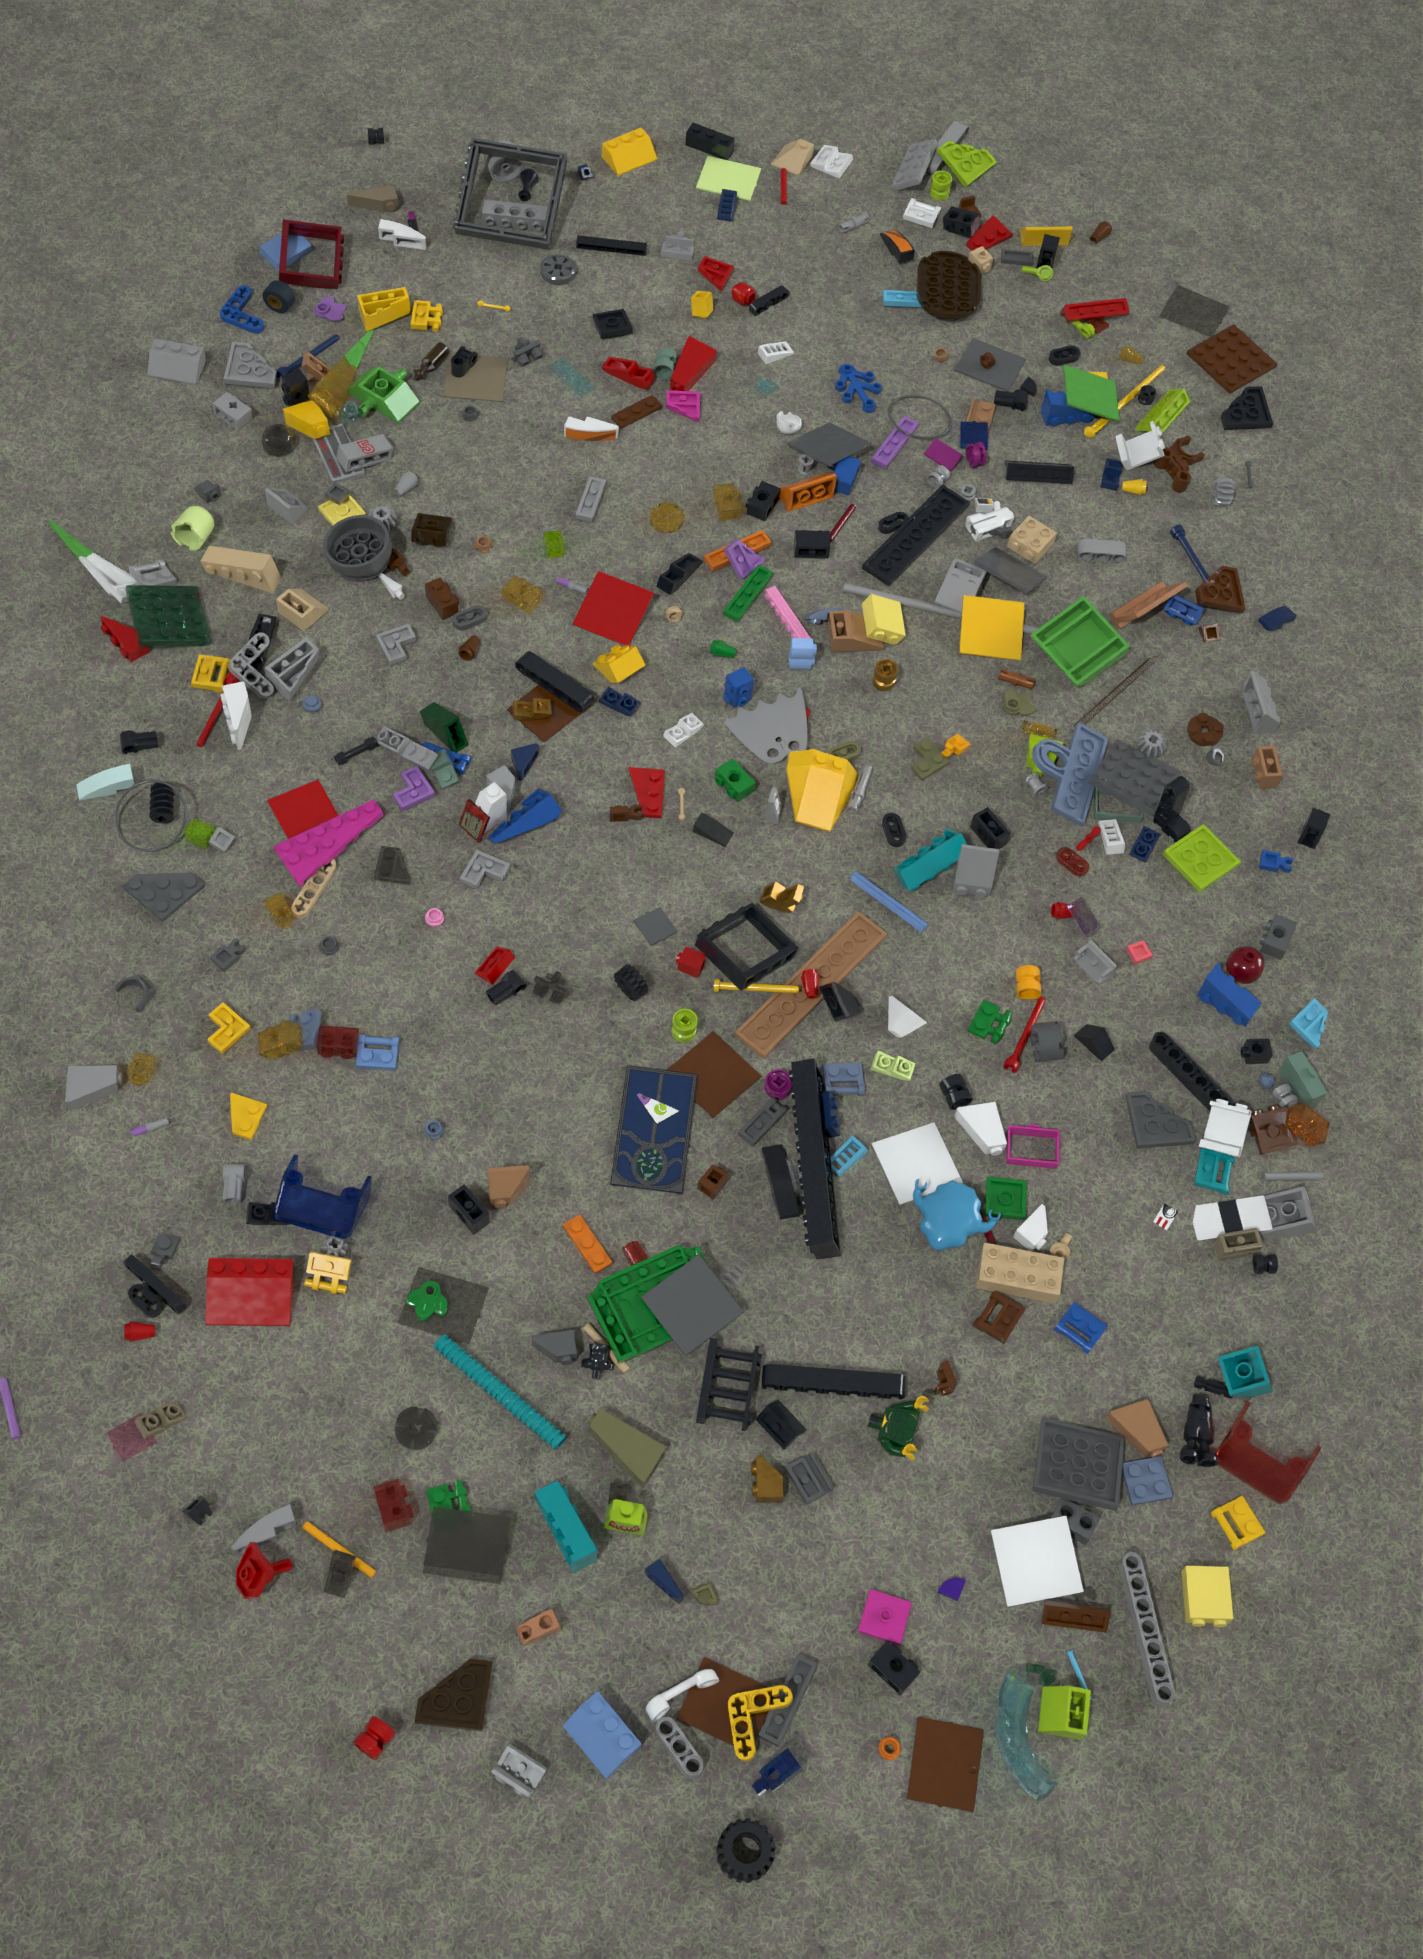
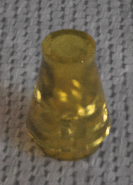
(1131, 355)

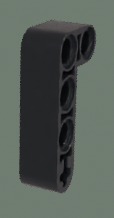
(1169, 809)

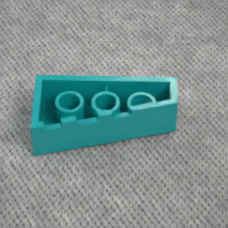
(930, 860)
(566, 1526)

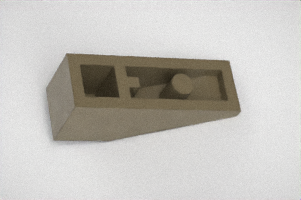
(376, 199)

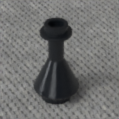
(528, 179)

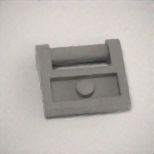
(162, 577)

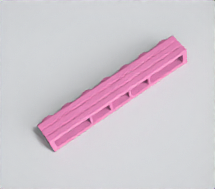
(785, 613)

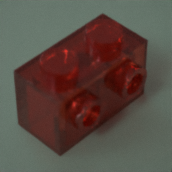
(337, 1042)
(392, 1505)

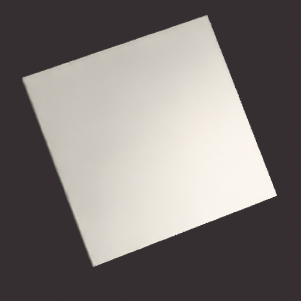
(916, 1156)
(1037, 1561)

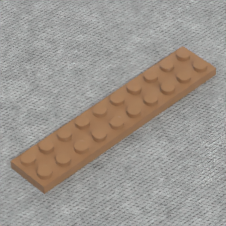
(833, 964)

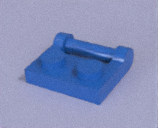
(1084, 1323)

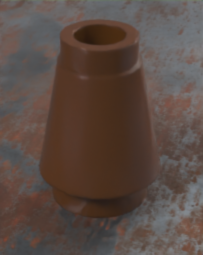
(1102, 231)
(468, 649)

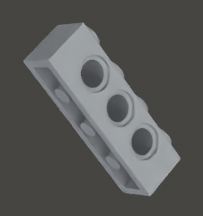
(514, 215)

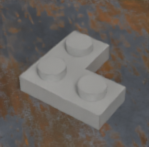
(392, 640)
(481, 865)

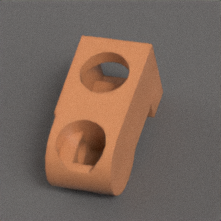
(538, 1627)

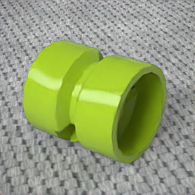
(940, 185)
(684, 1025)

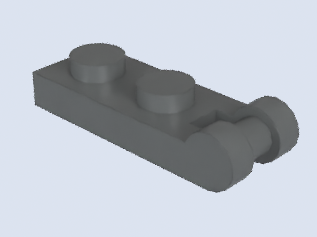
(762, 1121)

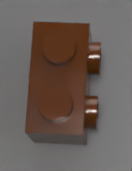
(441, 598)

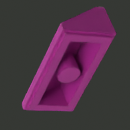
(943, 454)

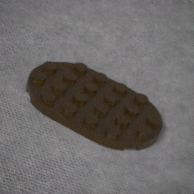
(948, 285)

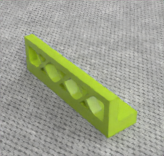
(1165, 410)

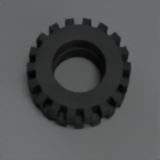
(740, 1870)

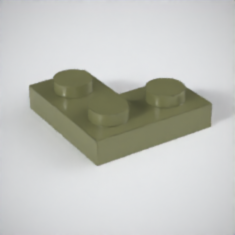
(931, 760)

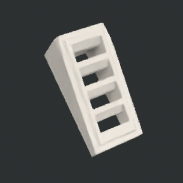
(774, 356)
(1112, 847)

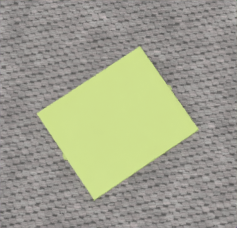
(728, 175)

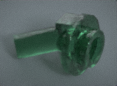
(1046, 1676)

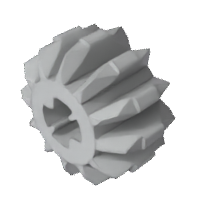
(1223, 491)
(385, 515)
(1151, 743)

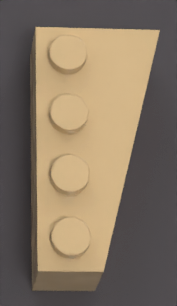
(242, 566)

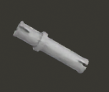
(857, 794)

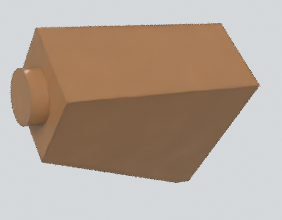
(1139, 1428)

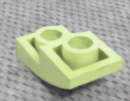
(894, 1067)

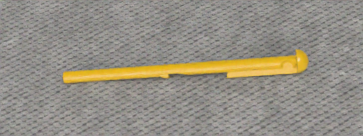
(1090, 432)

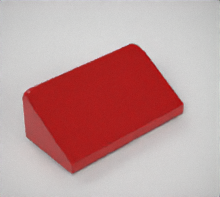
(495, 964)

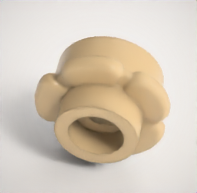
(677, 614)

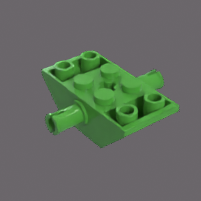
(384, 393)

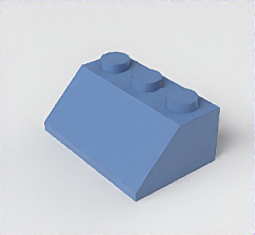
(602, 1735)

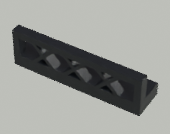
(1039, 471)

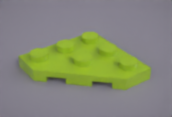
(966, 161)

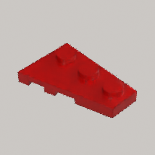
(989, 235)
(649, 790)

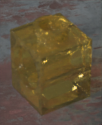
(141, 1061)

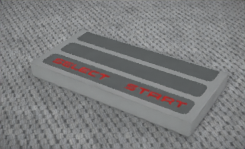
(327, 450)

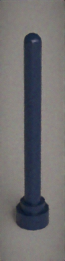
(285, 370)
(1179, 534)

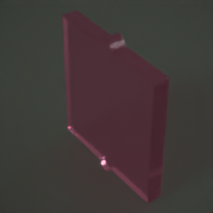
(128, 1439)

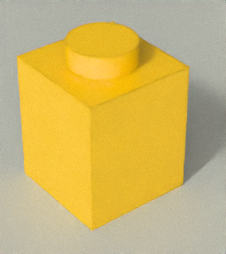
(702, 304)

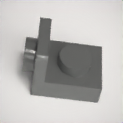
(208, 491)

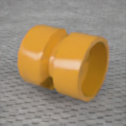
(1028, 982)

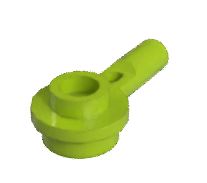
(1044, 272)
(1085, 329)

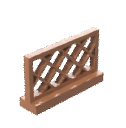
(1144, 602)

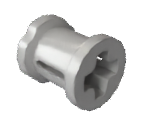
(802, 460)
(1036, 784)

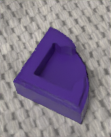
(952, 1588)

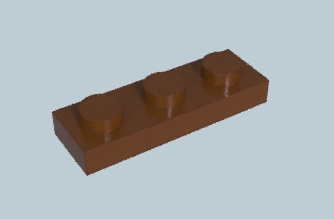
(636, 411)
(1075, 1616)

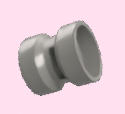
(940, 475)
(1285, 1095)

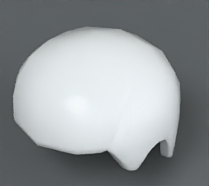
(785, 421)

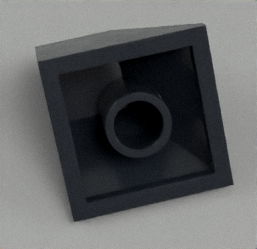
(839, 1001)

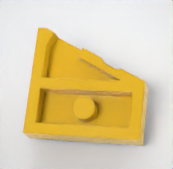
(245, 1115)

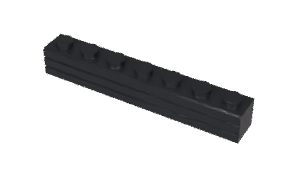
(611, 245)

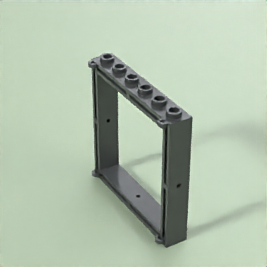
(517, 152)

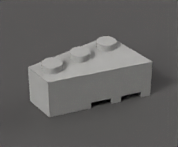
(292, 668)

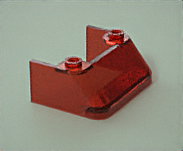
(1258, 1468)

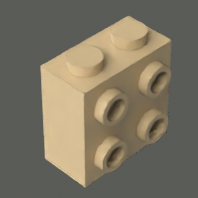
(1031, 539)

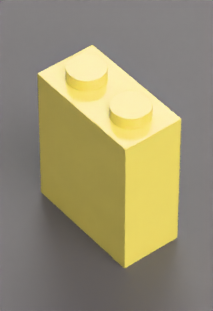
(883, 619)
(1207, 1595)

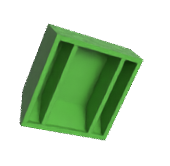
(1081, 642)

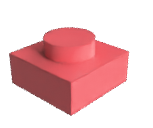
(1139, 952)

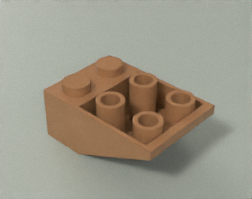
(848, 632)

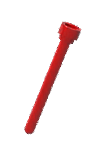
(230, 679)
(1013, 1061)

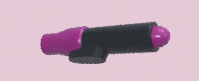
(412, 221)

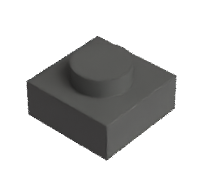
(337, 493)

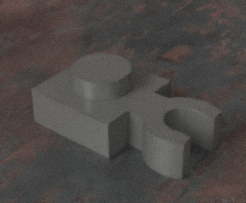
(226, 957)

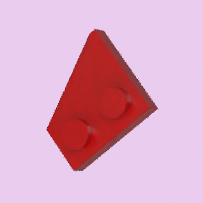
(715, 271)

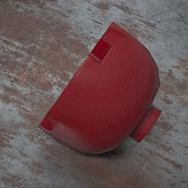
(1245, 965)

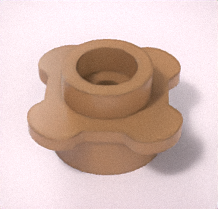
(483, 540)

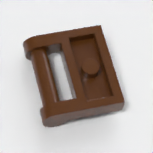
(1004, 1321)

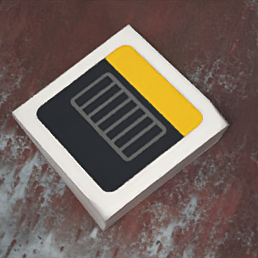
(984, 505)

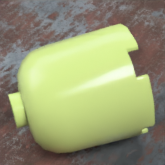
(193, 527)

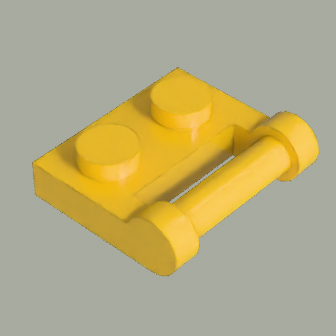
(205, 671)
(1242, 1518)

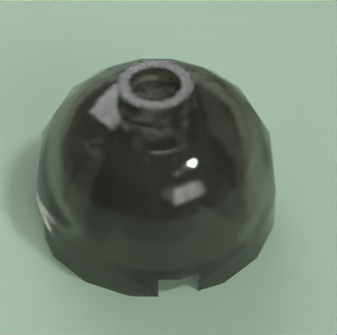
(278, 440)

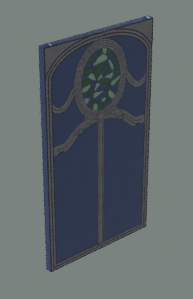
(649, 1153)

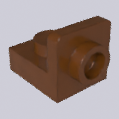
(968, 204)
(947, 1377)

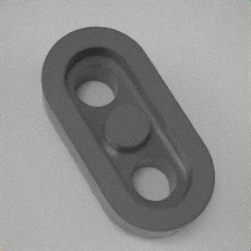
(468, 617)

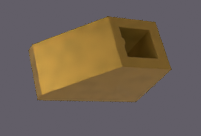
(768, 1482)

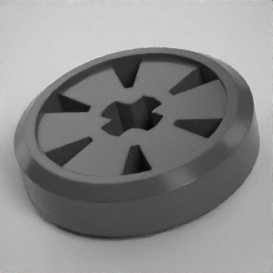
(558, 269)

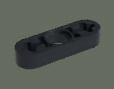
(769, 299)

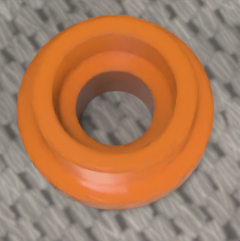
(889, 1741)

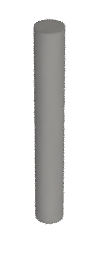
(1293, 1176)

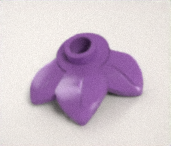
(329, 309)

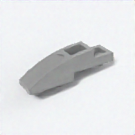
(406, 748)

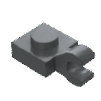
(163, 1248)

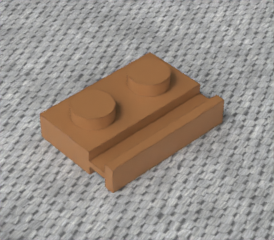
(981, 412)

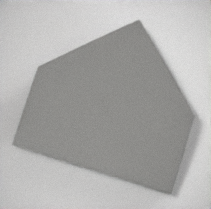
(678, 247)

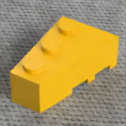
(383, 307)

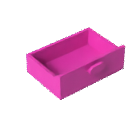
(1032, 1130)

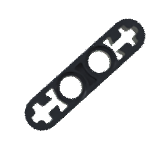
(154, 1284)

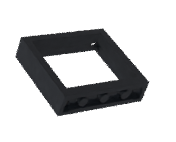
(742, 980)

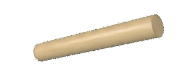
(599, 1340)

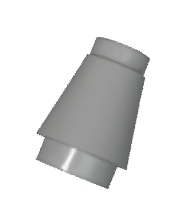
(406, 483)

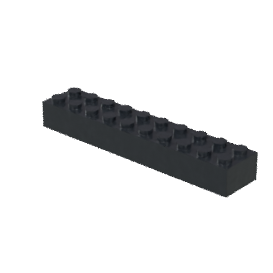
(814, 1160)

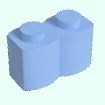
(802, 653)

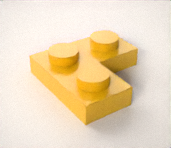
(231, 1028)

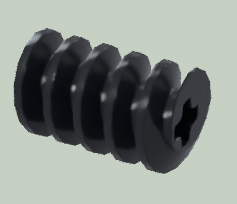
(161, 803)

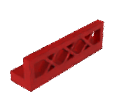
(1095, 310)

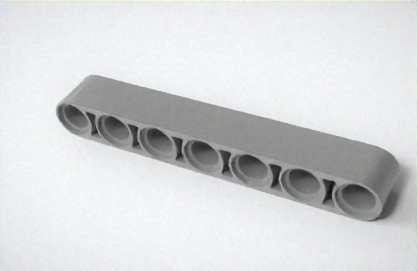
(1146, 1639)

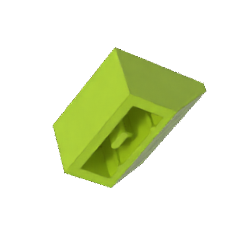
(1064, 1711)

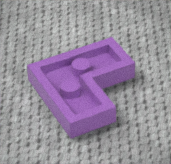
(417, 789)

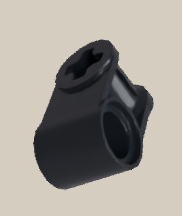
(462, 361)

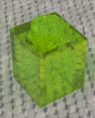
(199, 833)

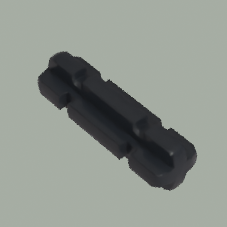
(1211, 1386)

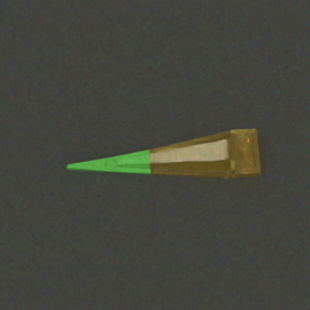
(333, 387)

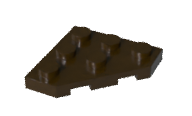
(458, 1699)

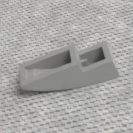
(265, 1529)

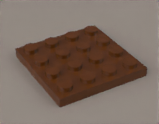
(1231, 358)

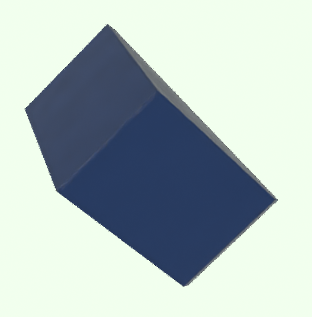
(524, 758)

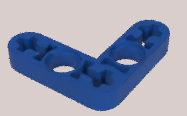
(237, 314)

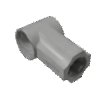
(233, 1180)

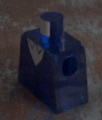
(787, 1768)

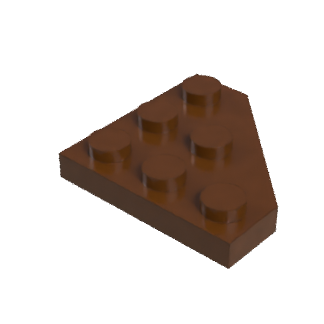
(1222, 591)

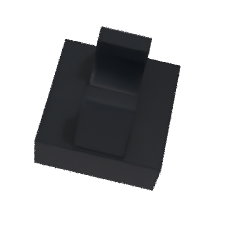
(197, 1507)

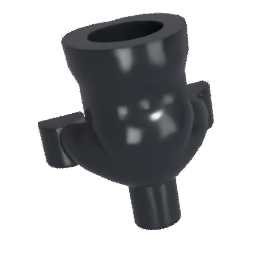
(597, 1360)

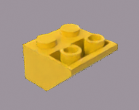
(619, 663)

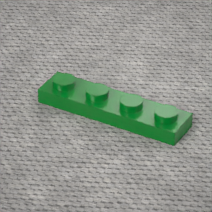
(748, 593)

